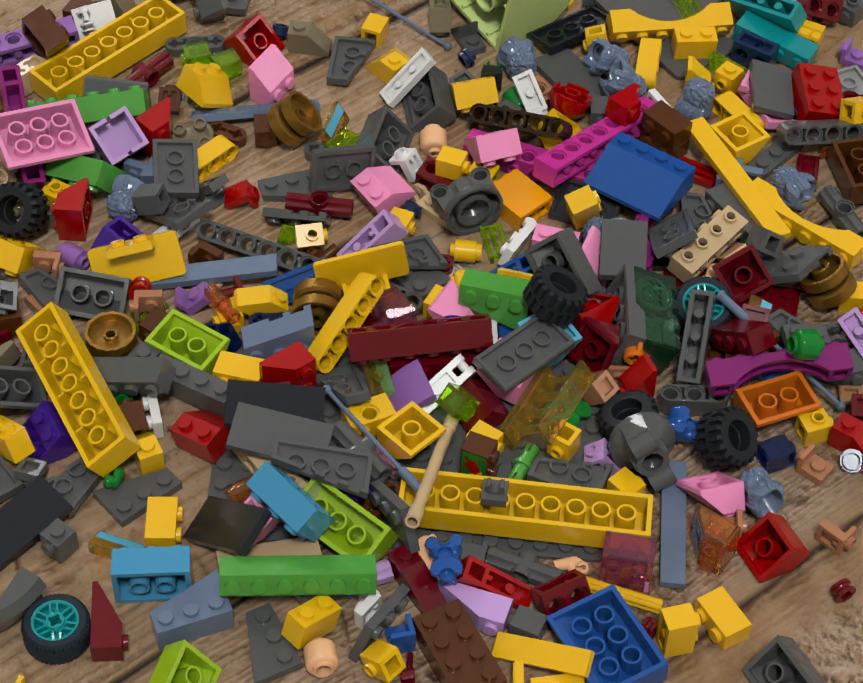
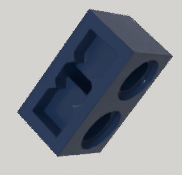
(751, 46)

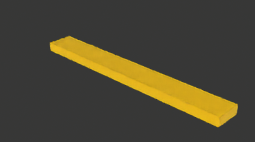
(736, 178)

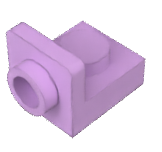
(599, 453)

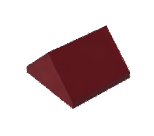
(743, 273)
(597, 345)
(491, 408)

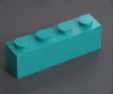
(784, 13)
(792, 46)

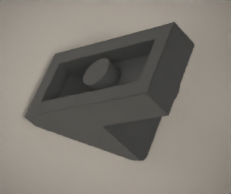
(467, 37)
(213, 190)

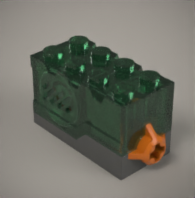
(646, 317)

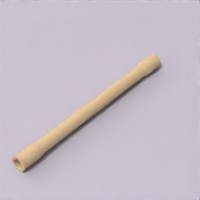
(416, 510)

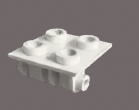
(92, 17)

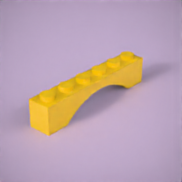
(629, 25)
(842, 241)

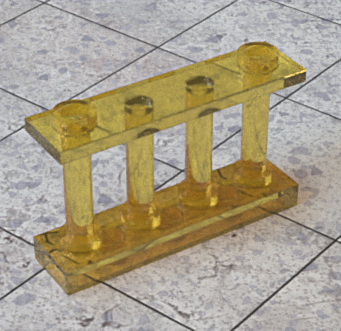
(534, 398)

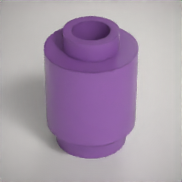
(74, 255)

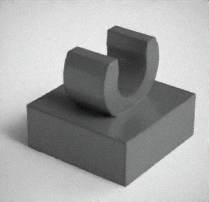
(29, 470)
(494, 492)

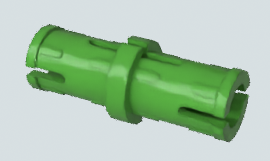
(523, 464)

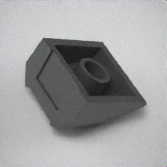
(18, 596)

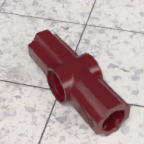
(151, 69)
(319, 202)

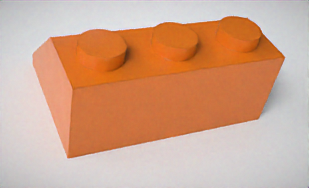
(776, 399)

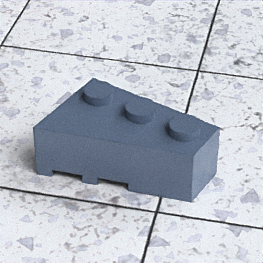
(269, 337)
(192, 613)

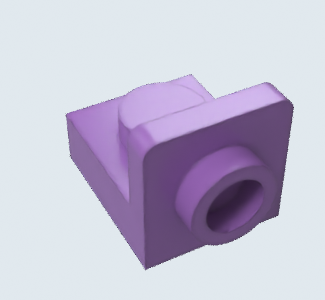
(849, 55)
(192, 300)

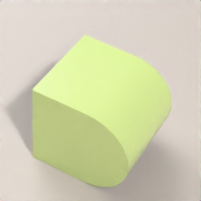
(505, 18)

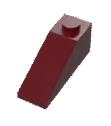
(414, 573)
(106, 631)

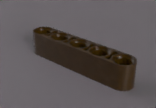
(529, 124)

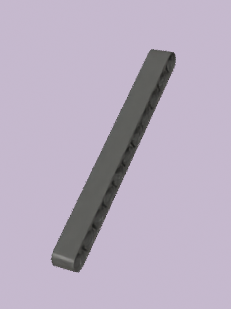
(261, 245)

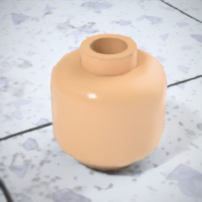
(432, 139)
(321, 657)

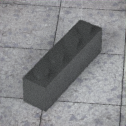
(720, 197)
(696, 337)
(136, 374)
(198, 387)

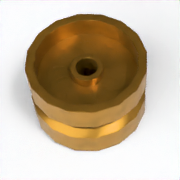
(294, 119)
(829, 283)
(321, 295)
(110, 335)

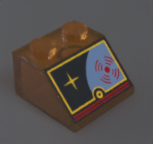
(713, 539)

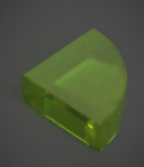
(286, 235)

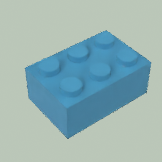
(289, 503)
(150, 573)

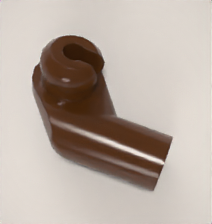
(330, 252)

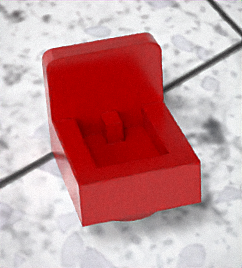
(241, 194)

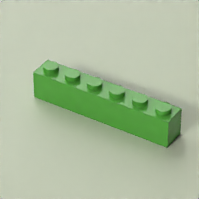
(99, 106)
(297, 575)

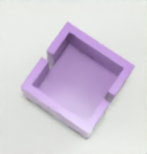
(117, 138)

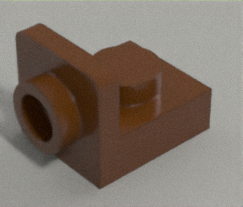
(174, 94)
(204, 252)

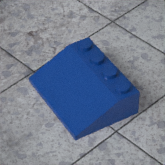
(640, 176)
(616, 636)

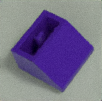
(114, 230)
(48, 434)

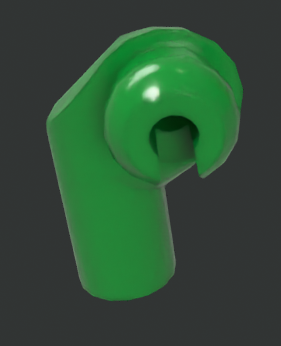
(114, 480)

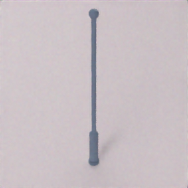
(447, 46)
(741, 314)
(402, 471)

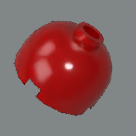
(570, 100)

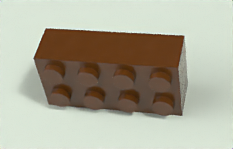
(455, 646)

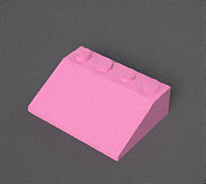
(43, 134)

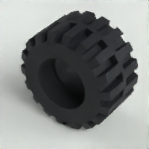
(34, 210)
(555, 295)
(622, 406)
(726, 438)

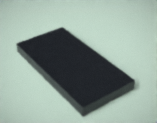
(567, 30)
(285, 398)
(27, 517)
(227, 525)

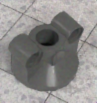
(468, 202)
(644, 445)

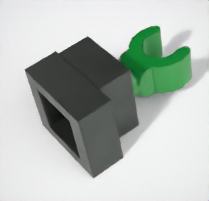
(495, 71)

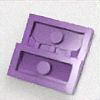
(411, 385)

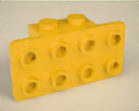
(148, 256)
(384, 260)

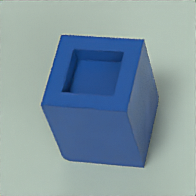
(402, 636)

